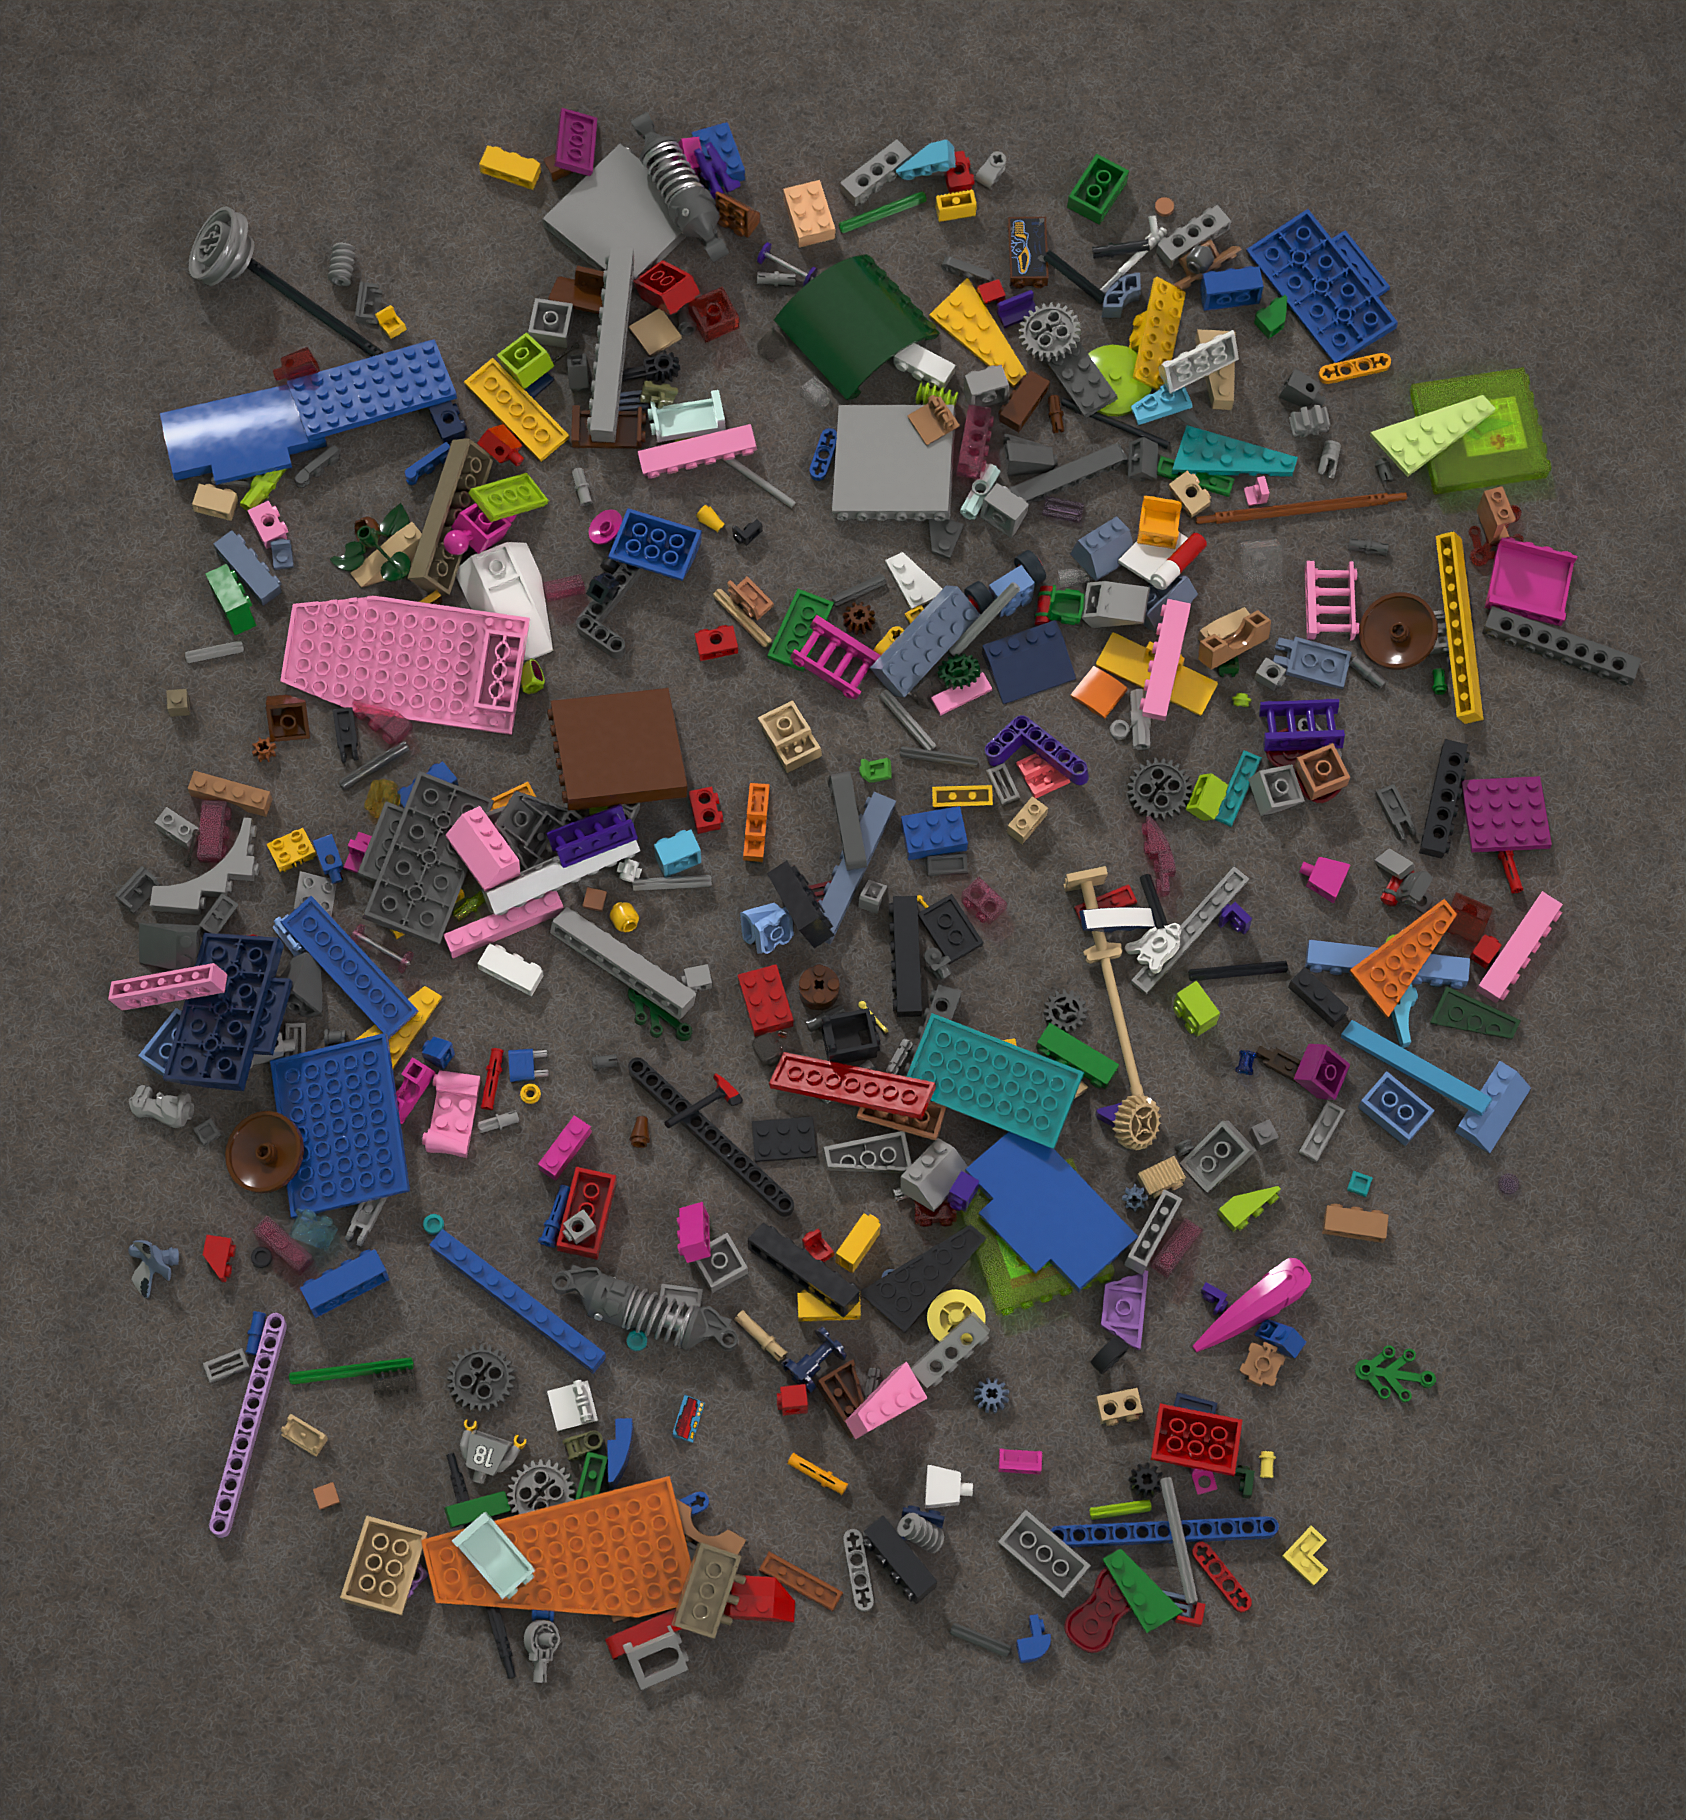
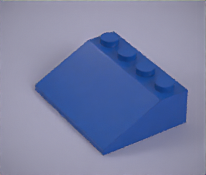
(656, 544)

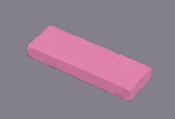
(952, 698)

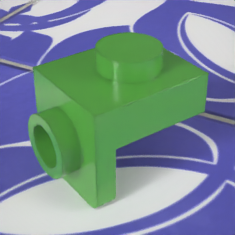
(875, 770)

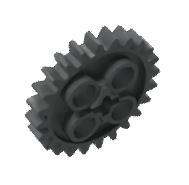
(1145, 779)
(497, 1387)

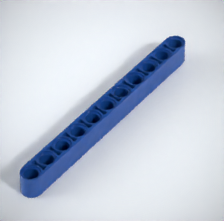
(1153, 1537)

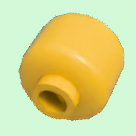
(624, 917)

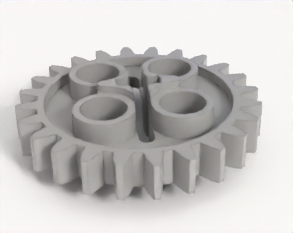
(1050, 332)
(528, 1481)

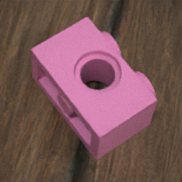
(261, 516)

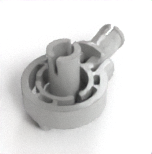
(541, 1646)

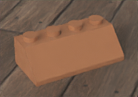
(926, 1127)

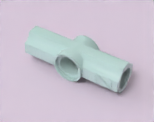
(975, 500)

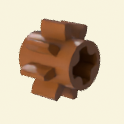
(266, 754)

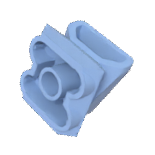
(767, 927)

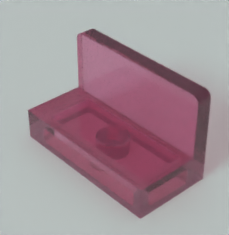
(564, 588)

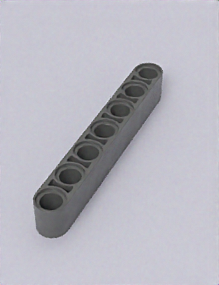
(1071, 474)

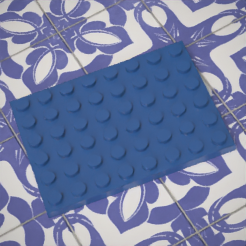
(348, 1124)

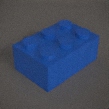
(724, 143)
(1231, 288)
(934, 833)

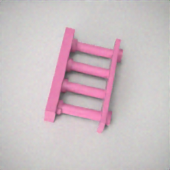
(1313, 609)

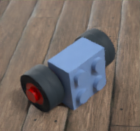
(1026, 575)

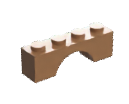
(1251, 632)
(215, 788)
(726, 1541)

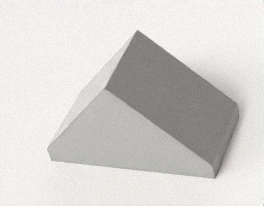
(872, 896)

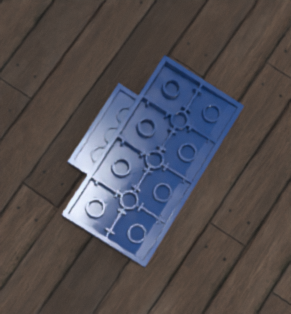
(1326, 285)
(236, 436)
(1048, 1210)

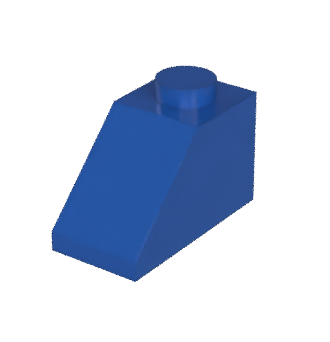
(438, 1052)

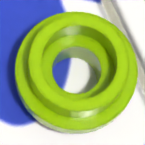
(1241, 699)

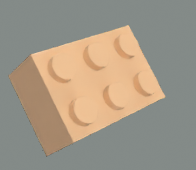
(809, 213)

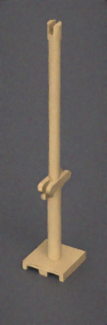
(1102, 953)

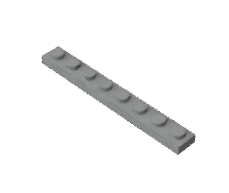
(1195, 925)

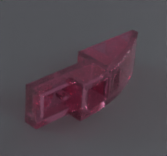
(1159, 849)

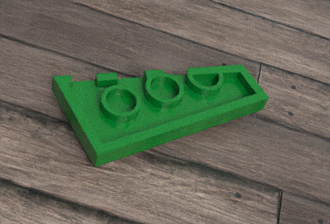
(1143, 1596)

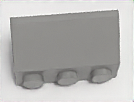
(933, 1174)

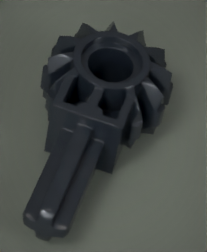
(652, 368)

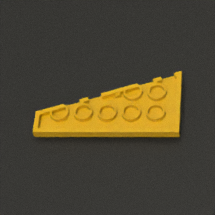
(972, 325)
(425, 1001)

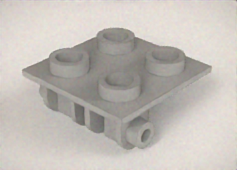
(318, 887)

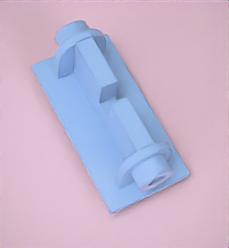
(289, 940)

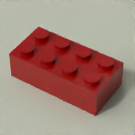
(594, 1194)

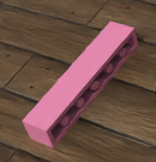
(697, 450)
(1166, 659)
(500, 926)
(1519, 947)

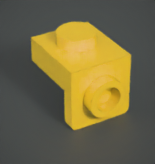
(390, 322)

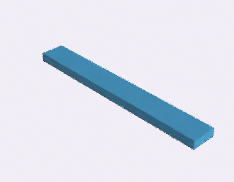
(1416, 1068)

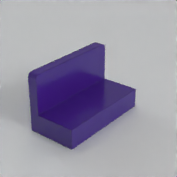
(1015, 308)

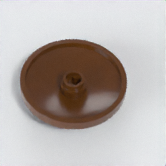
(1398, 631)
(264, 1152)

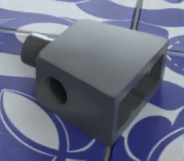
(1301, 390)

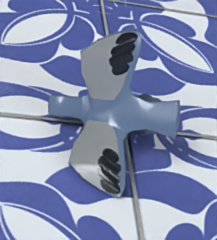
(152, 1261)

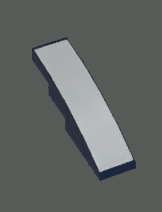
(1117, 919)

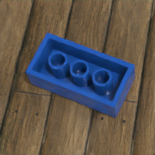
(344, 1283)

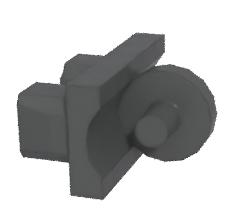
(937, 963)

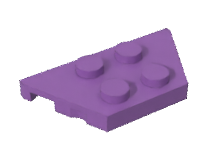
(1125, 1308)

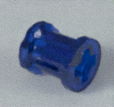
(1246, 1062)

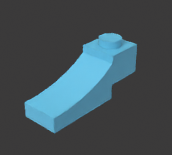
(1401, 1016)

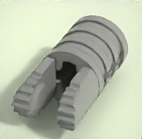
(1329, 456)

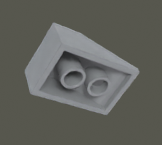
(1217, 1155)

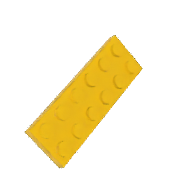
(516, 409)

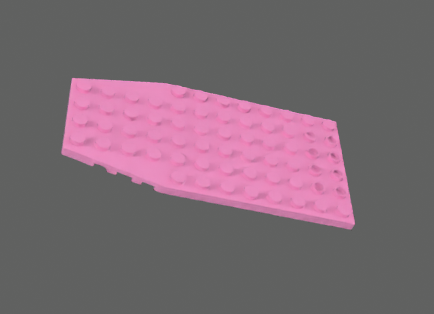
(409, 658)

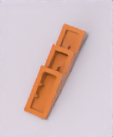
(756, 822)

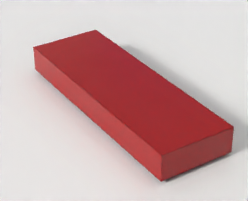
(1117, 898)

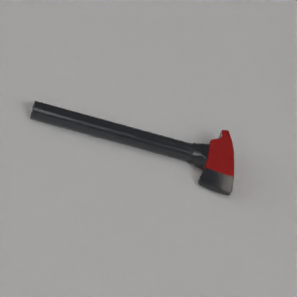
(723, 1090)

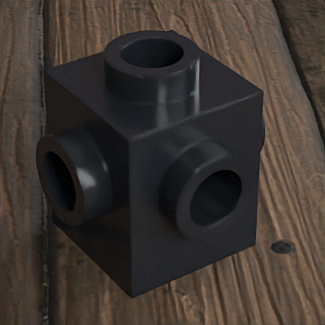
(603, 588)

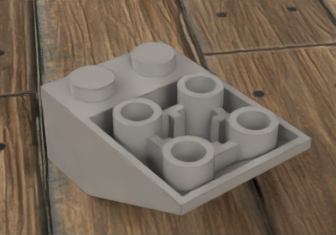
(1114, 604)

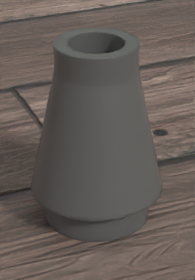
(686, 323)

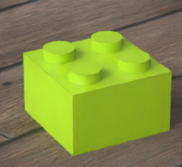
(525, 360)
(1195, 1009)

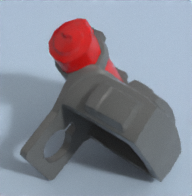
(1408, 890)

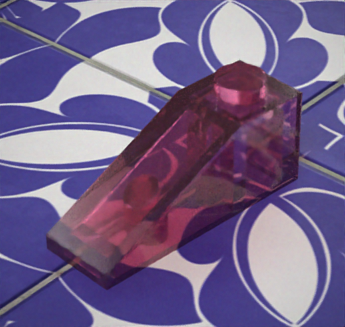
(1176, 1248)

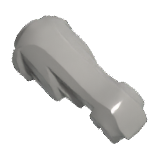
(167, 1109)

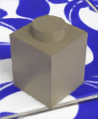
(178, 702)

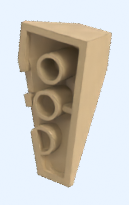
(404, 540)

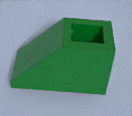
(1272, 319)

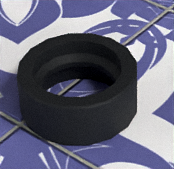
(1109, 1354)

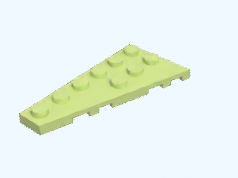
(1423, 437)

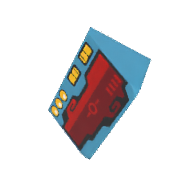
(688, 1419)

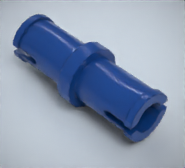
(255, 1332)

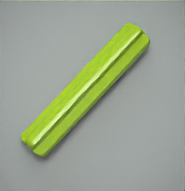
(1120, 1509)

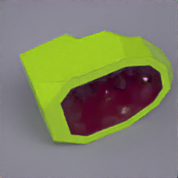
(532, 677)

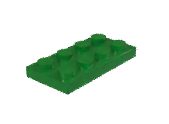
(796, 627)

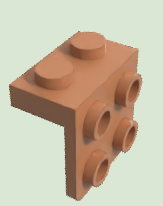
(750, 597)

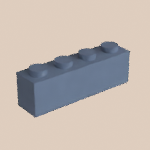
(247, 567)

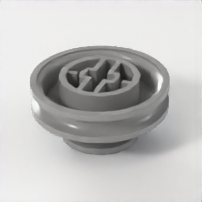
(221, 247)

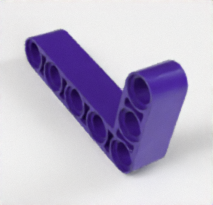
(1040, 747)

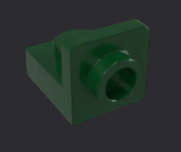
(1245, 1484)

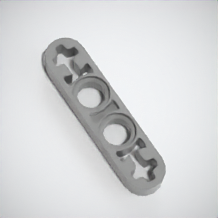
(861, 1569)

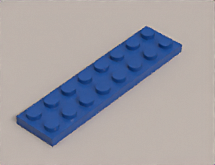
(350, 967)

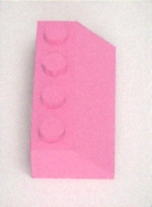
(483, 849)

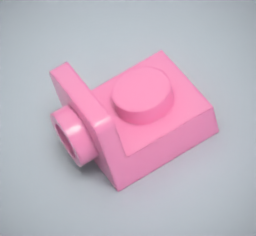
(1257, 493)

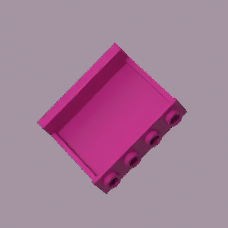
(1530, 581)

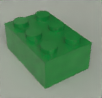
(1098, 189)

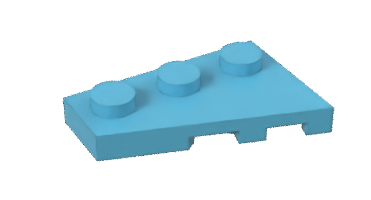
(1161, 405)

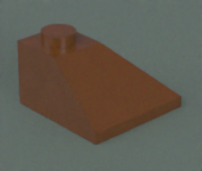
(287, 718)

